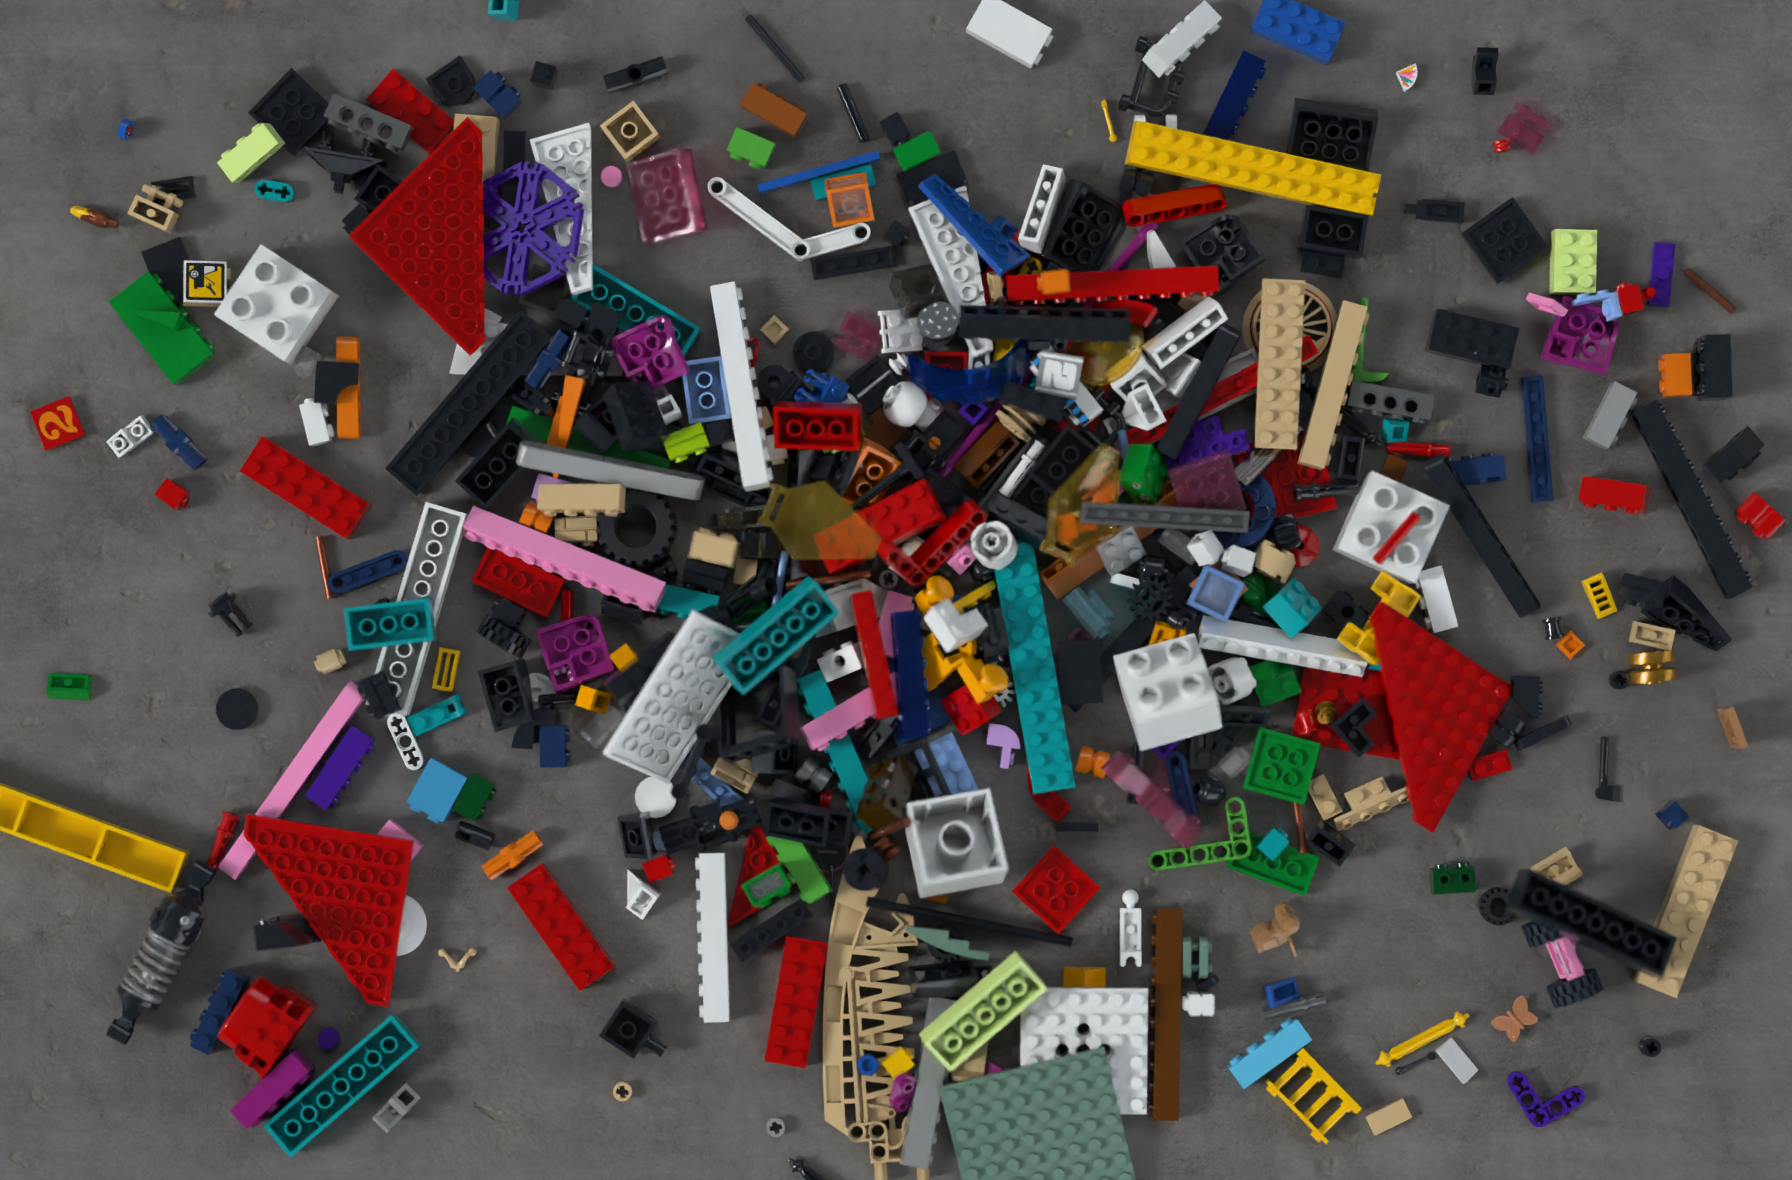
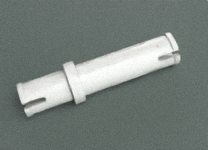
(1022, 469)

